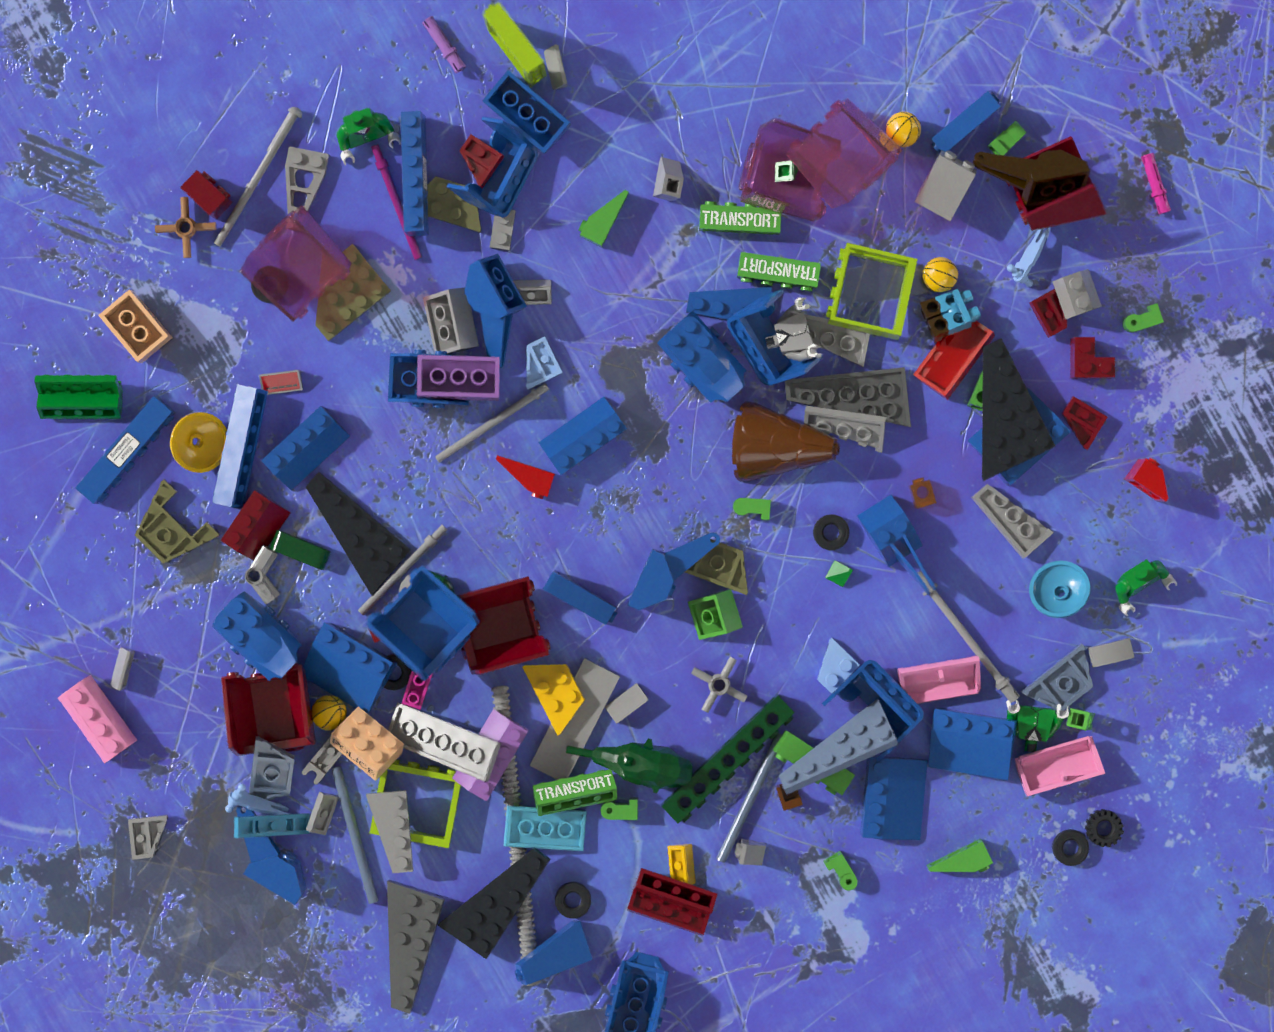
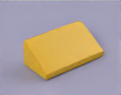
(681, 863)

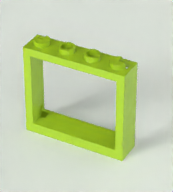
(514, 44)
(879, 256)
(433, 772)

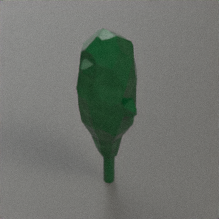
(642, 764)

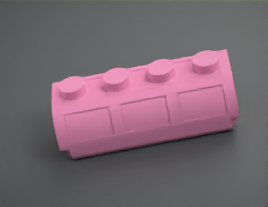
(941, 679)
(97, 718)
(1059, 766)

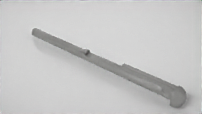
(294, 112)

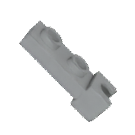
(323, 761)

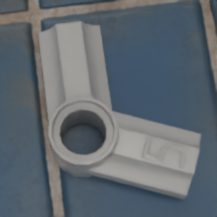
(262, 564)

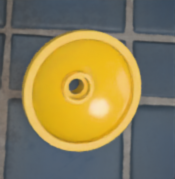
(210, 442)

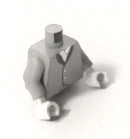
(794, 334)

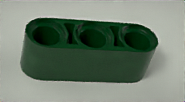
(300, 550)

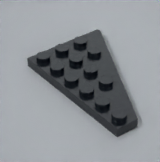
(1009, 417)

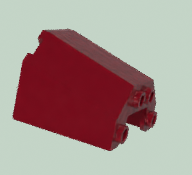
(1071, 208)
(506, 627)
(267, 709)

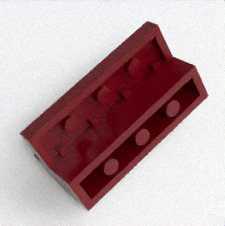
(671, 901)

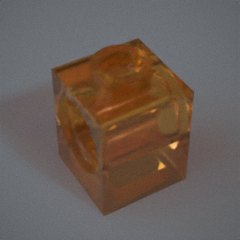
(928, 499)

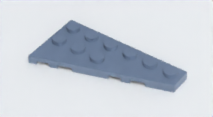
(852, 743)

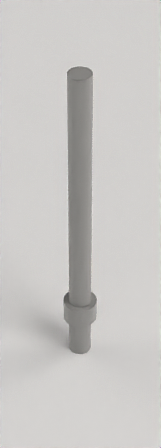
(430, 542)

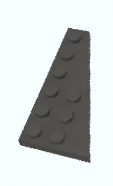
(864, 392)
(411, 927)

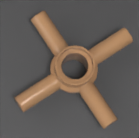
(193, 227)

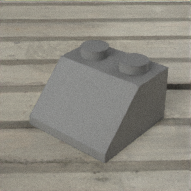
(1077, 293)

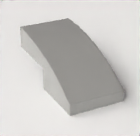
(1111, 652)

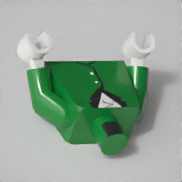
(362, 128)
(1138, 579)
(1035, 723)

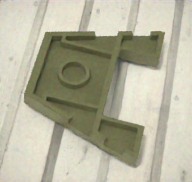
(164, 534)

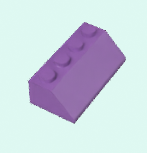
(458, 378)
(510, 735)

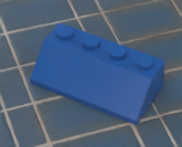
(526, 112)
(582, 435)
(305, 448)

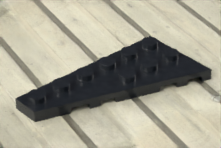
(365, 541)
(490, 911)

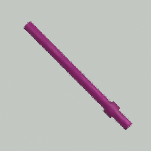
(382, 166)

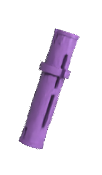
(449, 52)

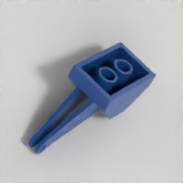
(496, 297)
(893, 536)
(662, 569)
(273, 868)

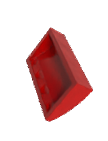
(953, 359)

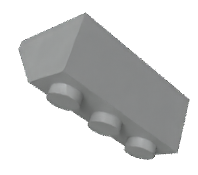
(450, 321)

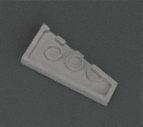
(838, 340)
(848, 425)
(393, 825)

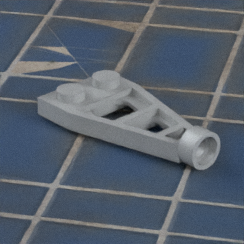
(308, 161)

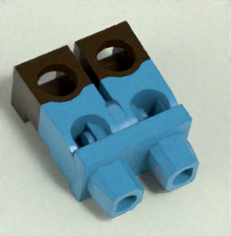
(948, 313)

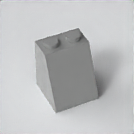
(946, 184)

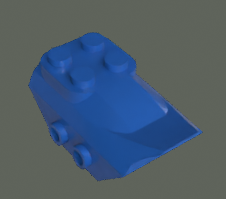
(703, 359)
(403, 380)
(258, 636)
(637, 995)

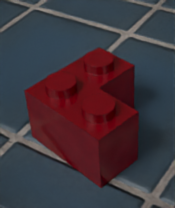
(1085, 364)

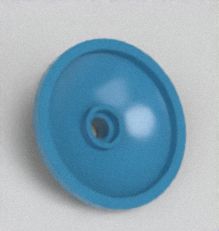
(1058, 578)

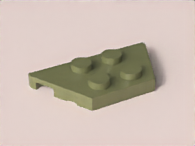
(449, 207)
(722, 566)

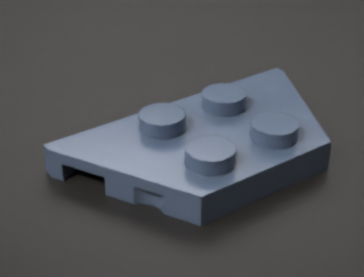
(1063, 681)
(270, 771)

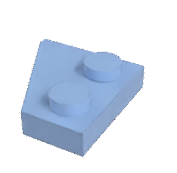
(540, 363)
(836, 666)

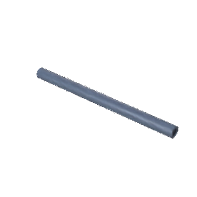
(748, 802)
(354, 834)

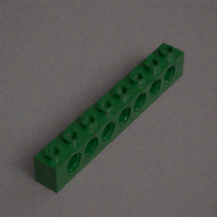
(701, 775)

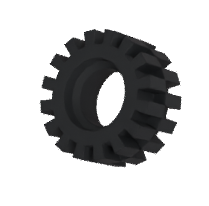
(1093, 822)

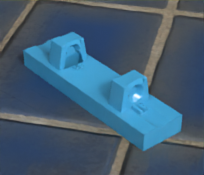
(271, 825)

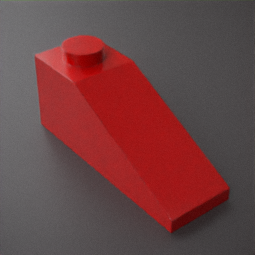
(532, 478)

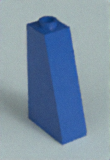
(966, 122)
(580, 598)
(558, 953)

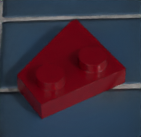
(480, 159)
(1049, 313)
(1083, 421)

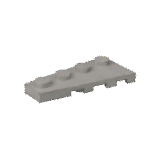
(1013, 523)

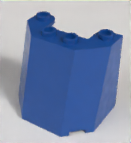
(424, 624)

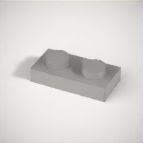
(502, 231)
(322, 813)

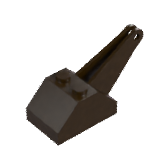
(1042, 179)

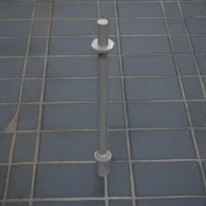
(1002, 682)

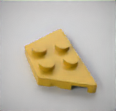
(556, 692)

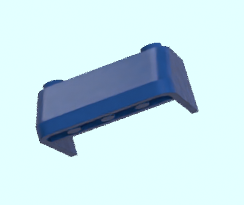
(510, 175)
(750, 329)
(873, 682)

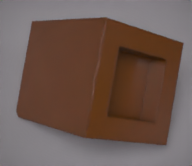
(789, 800)

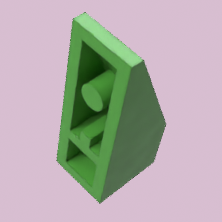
(600, 223)
(966, 859)

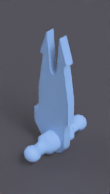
(1029, 258)
(254, 803)

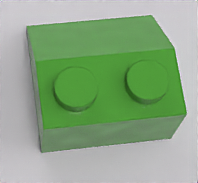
(715, 614)

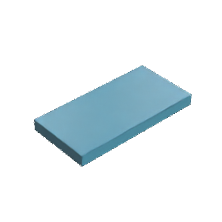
(551, 831)

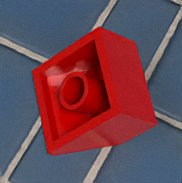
(1149, 479)

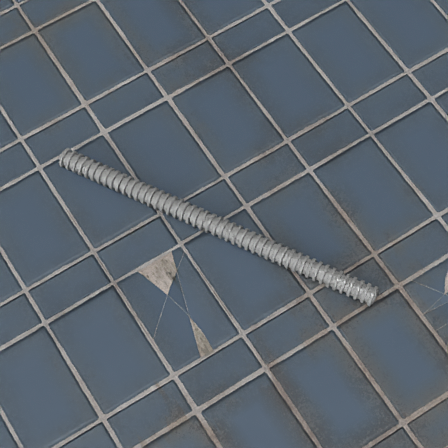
(512, 798)

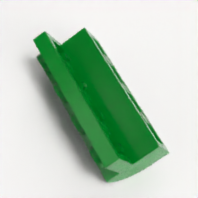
(79, 396)

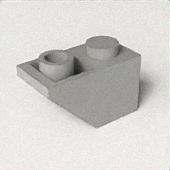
(668, 180)
(750, 852)

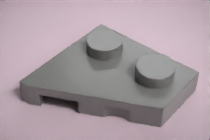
(145, 835)

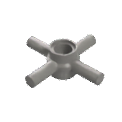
(727, 688)

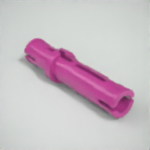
(1156, 185)

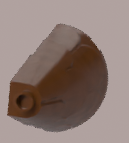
(776, 444)

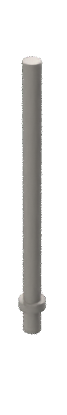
(535, 394)

